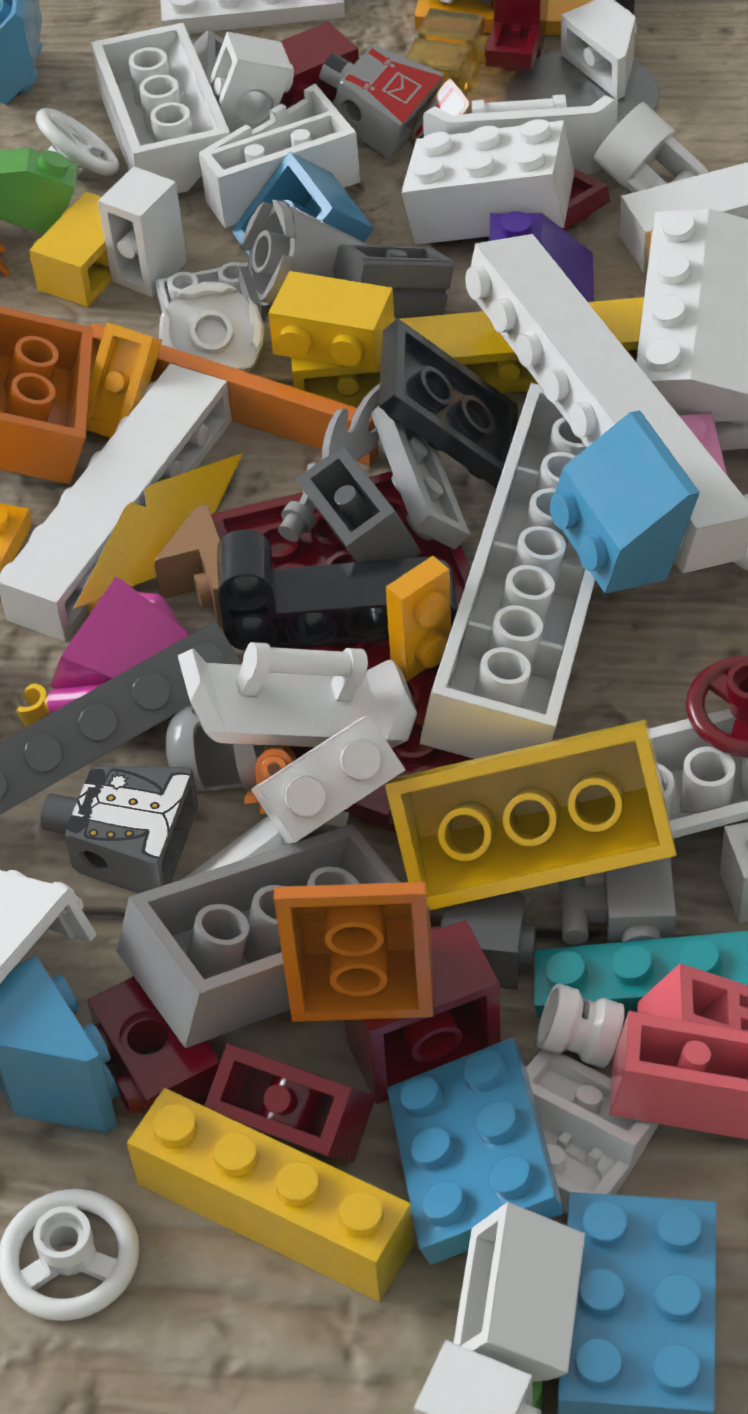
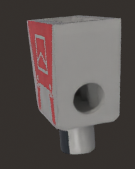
(381, 95)

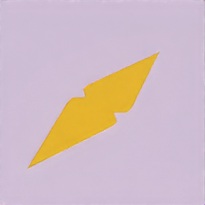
(146, 530)

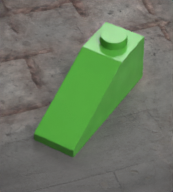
(35, 187)

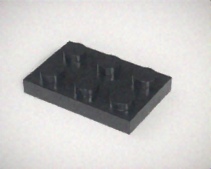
(445, 402)

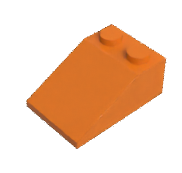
(356, 950)

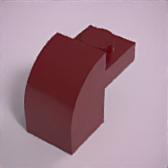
(516, 34)

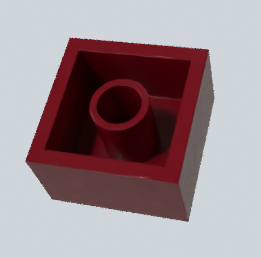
(462, 1020)

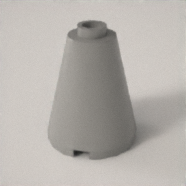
(286, 241)

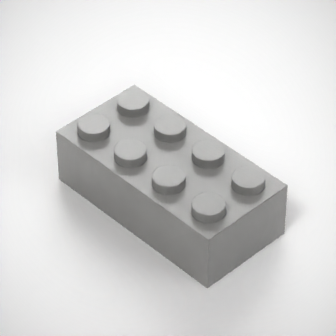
(213, 941)

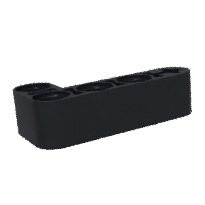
(307, 602)

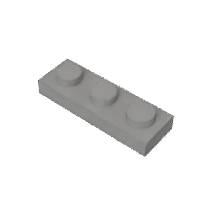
(422, 482)

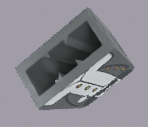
(126, 823)

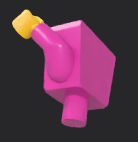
(115, 637)

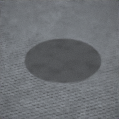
(557, 76)

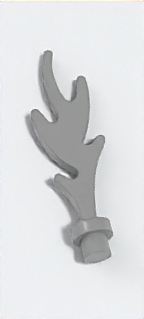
(358, 440)

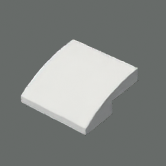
(583, 1141)

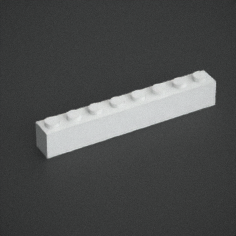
(599, 382)

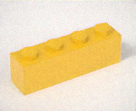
(272, 1194)

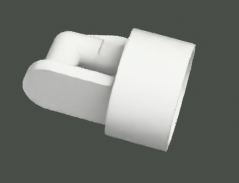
(639, 142)

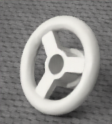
(76, 142)
(61, 1222)

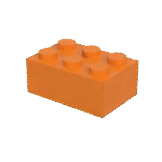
(43, 394)

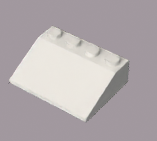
(697, 313)

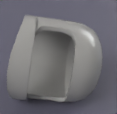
(213, 763)

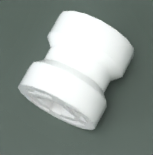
(580, 1025)

